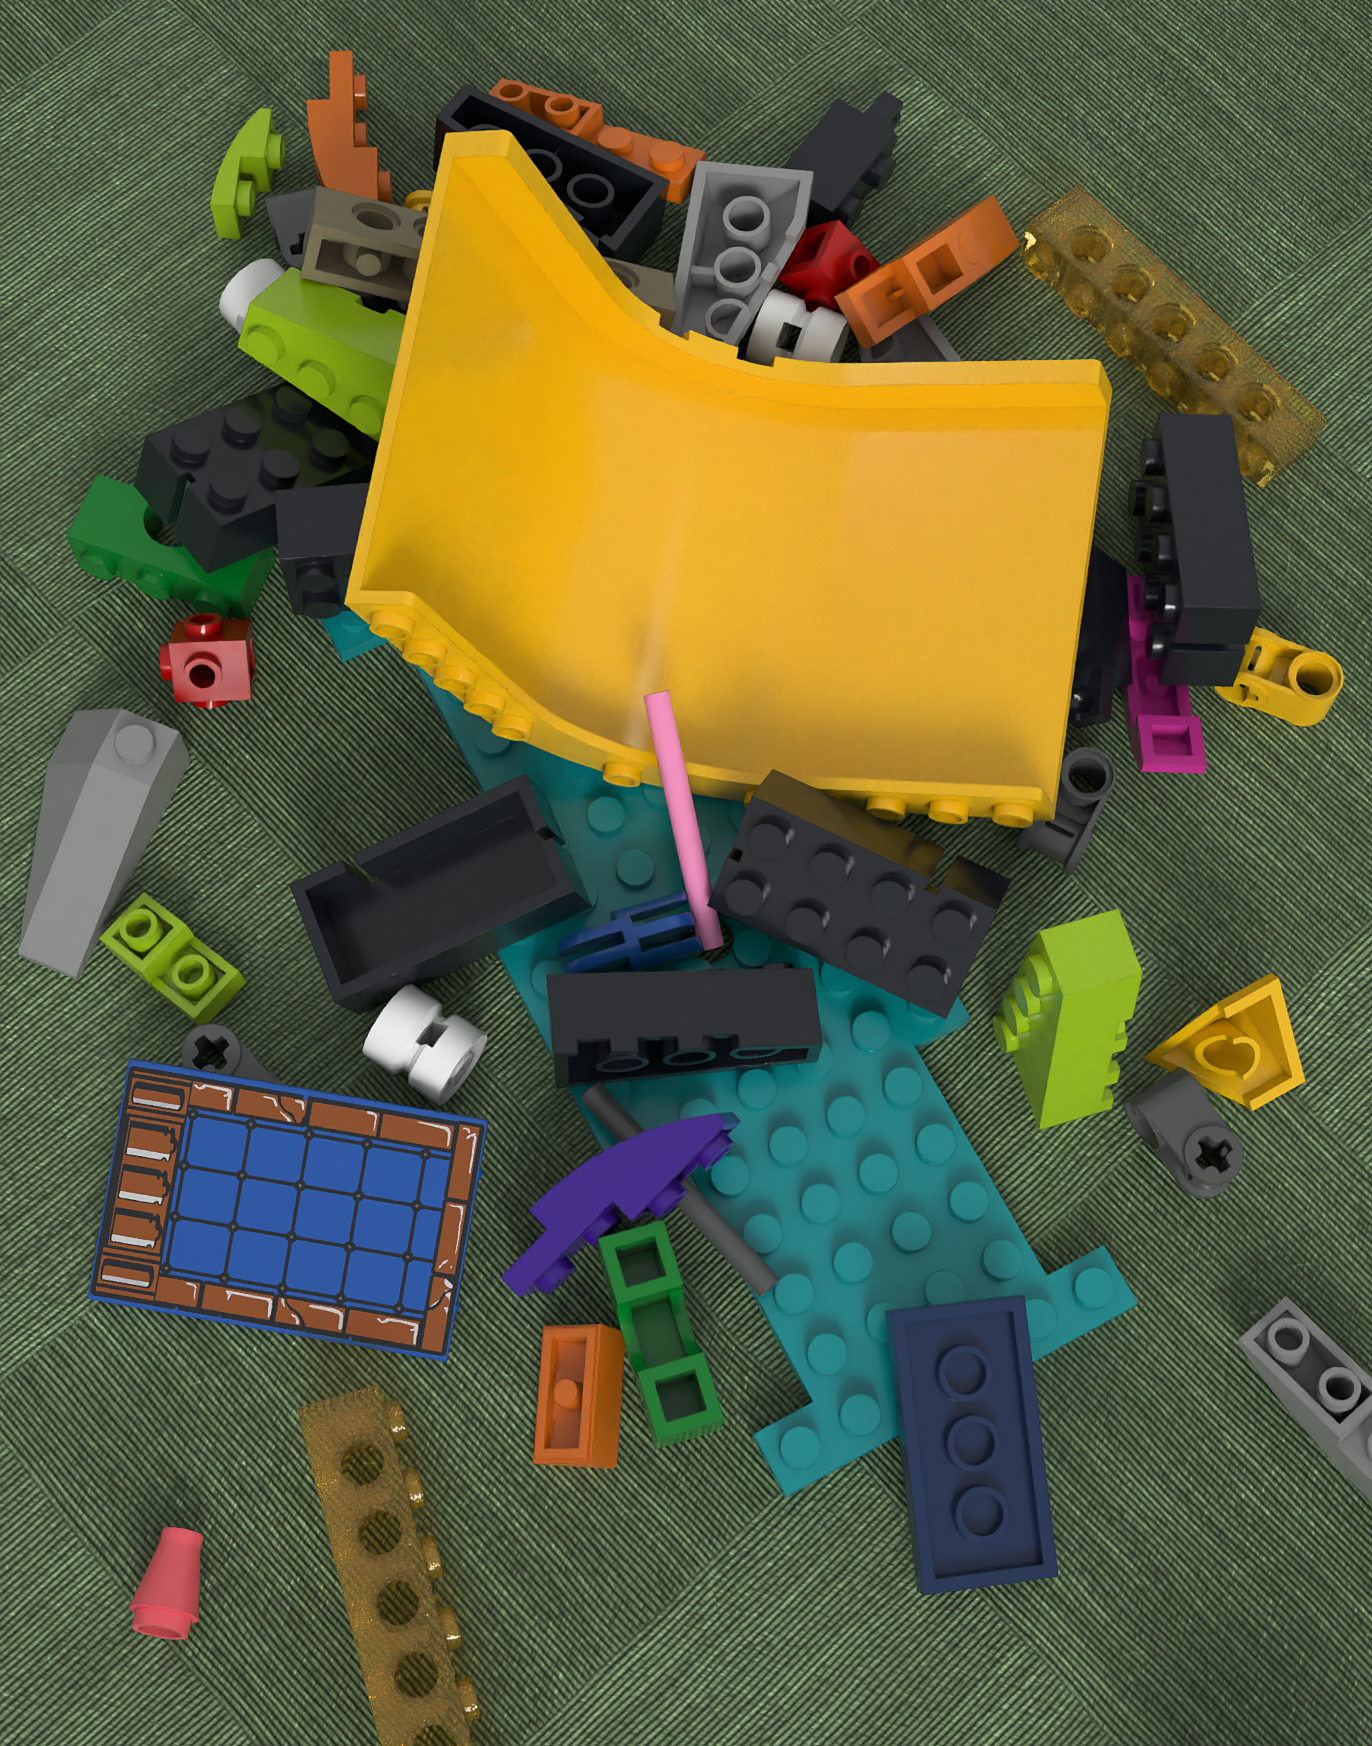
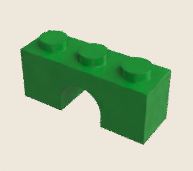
(117, 538)
(658, 1334)

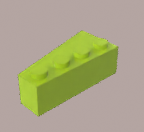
(326, 346)
(1070, 1016)

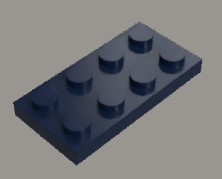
(971, 1444)

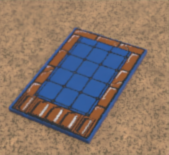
(288, 1209)

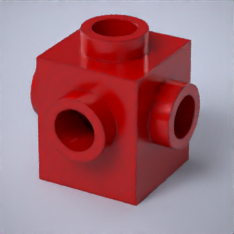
(826, 264)
(210, 660)

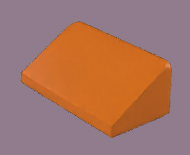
(579, 1396)

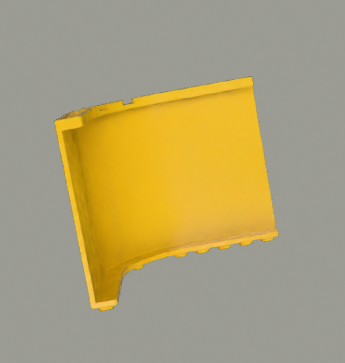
(804, 552)

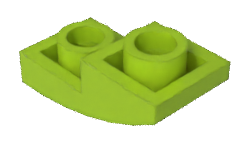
(244, 170)
(172, 960)

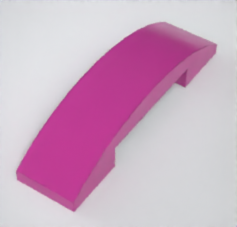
(1156, 715)

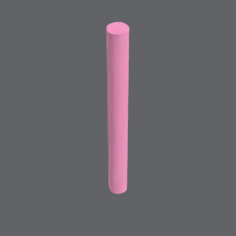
(683, 817)

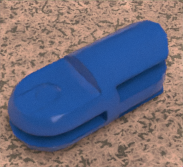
(631, 939)

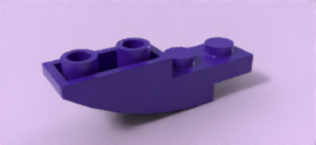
(633, 1176)

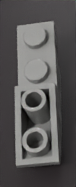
(1317, 1386)

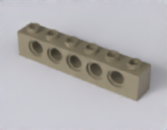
(378, 247)

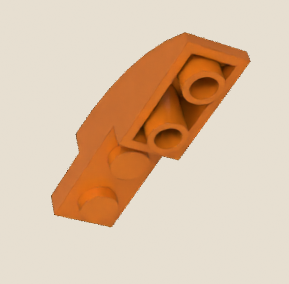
(586, 121)
(339, 141)
(928, 272)

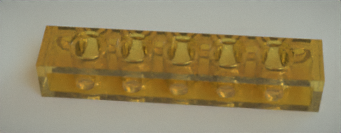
(1164, 306)
(332, 1435)

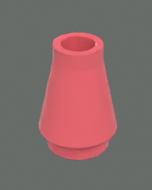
(170, 1587)

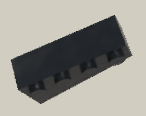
(607, 195)
(680, 1022)

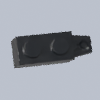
(848, 158)
(1103, 642)

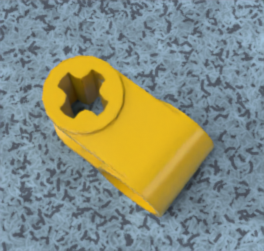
(1275, 676)

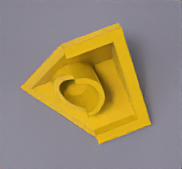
(1239, 1046)

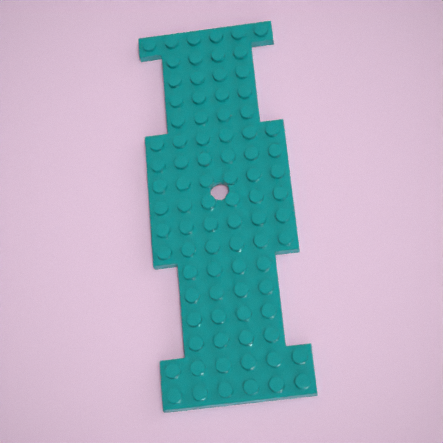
(840, 1164)

